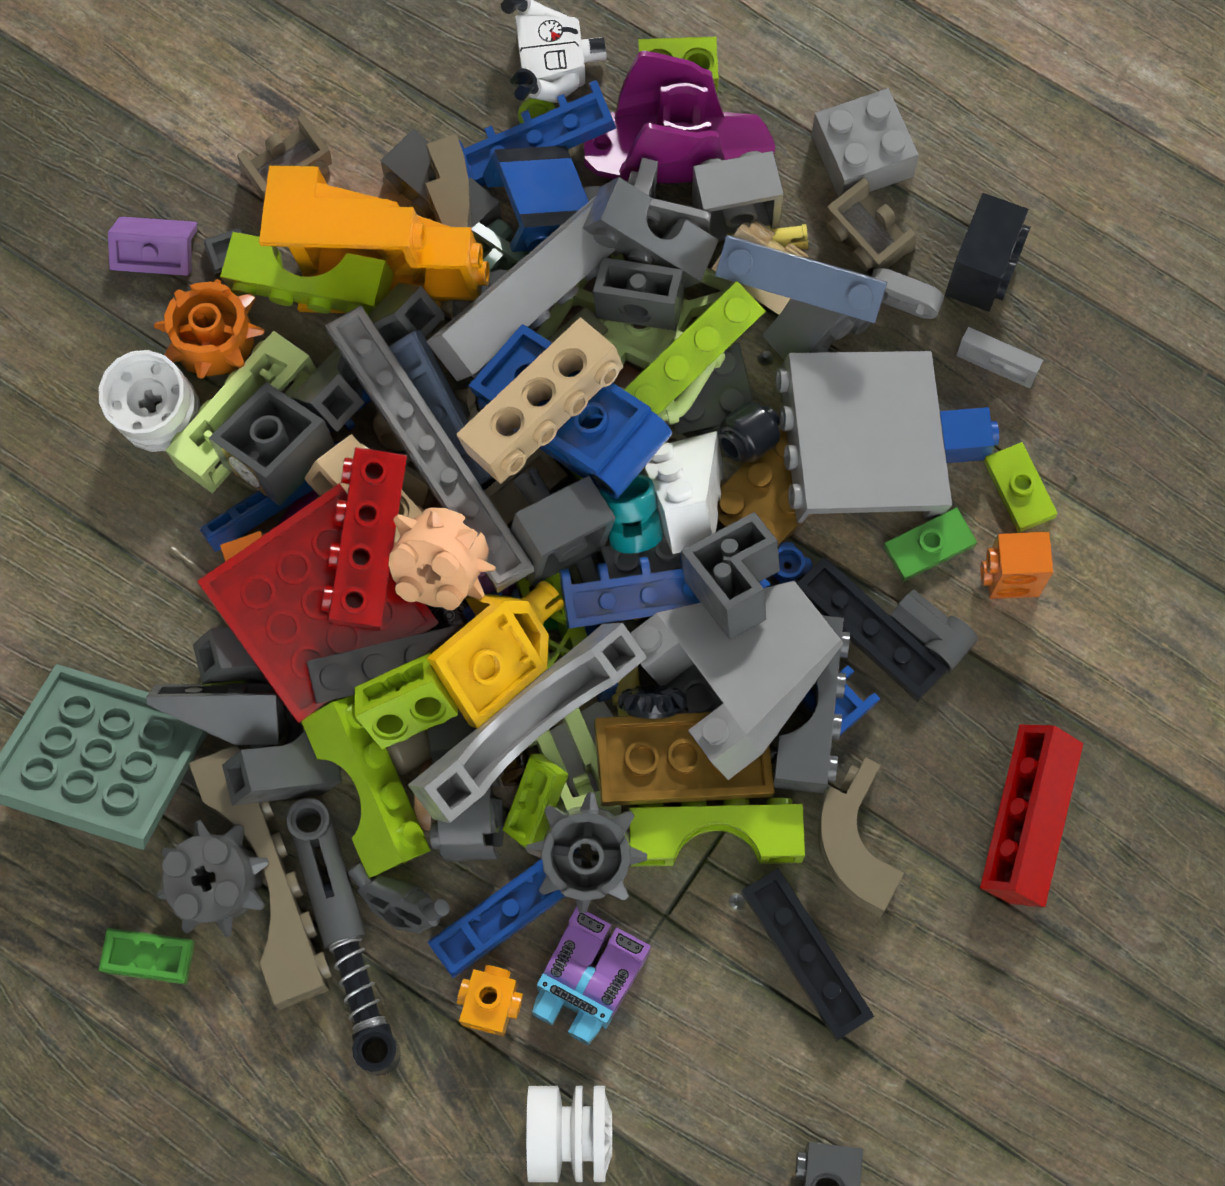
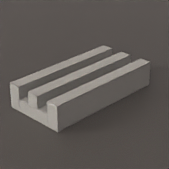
(999, 357)

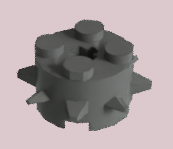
(566, 868)
(188, 884)

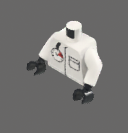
(550, 51)

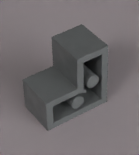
(810, 329)
(727, 573)

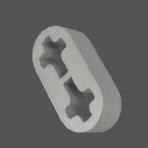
(909, 294)

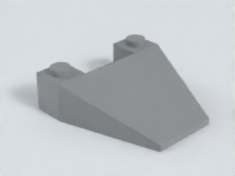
(755, 674)

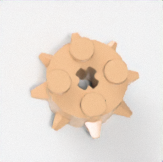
(438, 559)

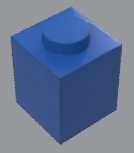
(968, 434)

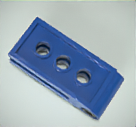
(605, 441)

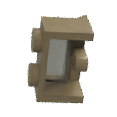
(299, 149)
(868, 228)

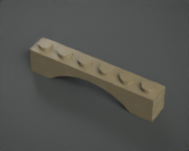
(289, 957)

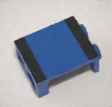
(540, 189)

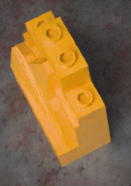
(328, 222)

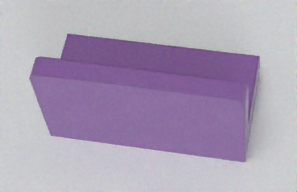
(151, 245)

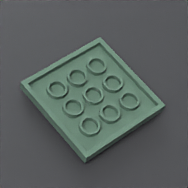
(96, 757)

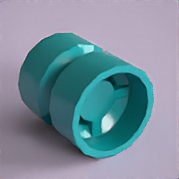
(637, 519)

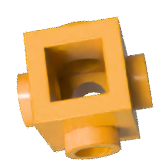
(489, 1017)

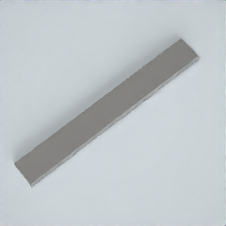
(426, 442)

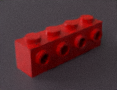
(366, 538)
(1032, 815)

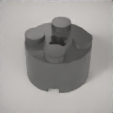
(472, 832)

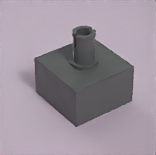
(559, 526)

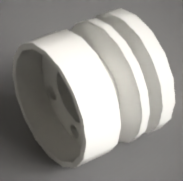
(132, 388)
(567, 1134)

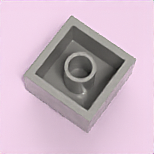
(865, 141)
(738, 192)

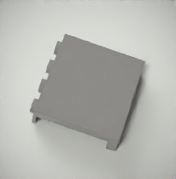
(863, 433)

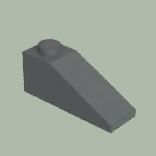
(232, 711)

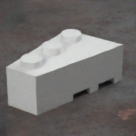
(687, 488)

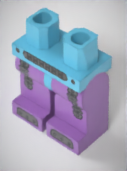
(579, 986)

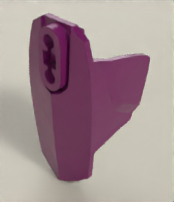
(672, 117)

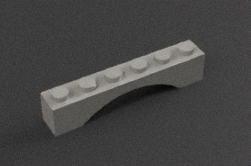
(480, 758)

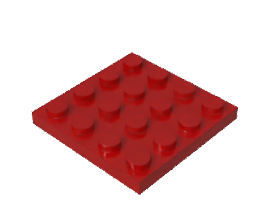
(275, 597)

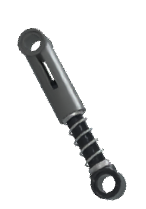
(341, 930)

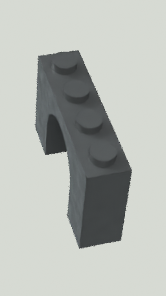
(270, 771)

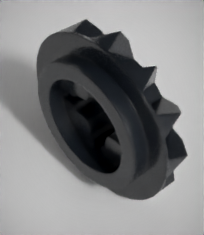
(652, 701)

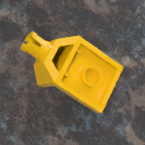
(496, 651)

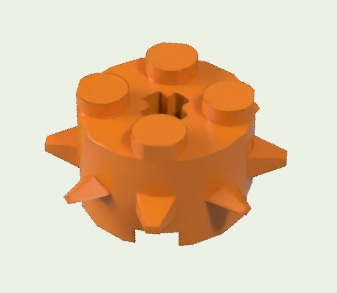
(209, 329)

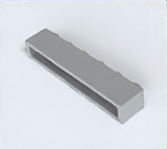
(520, 297)

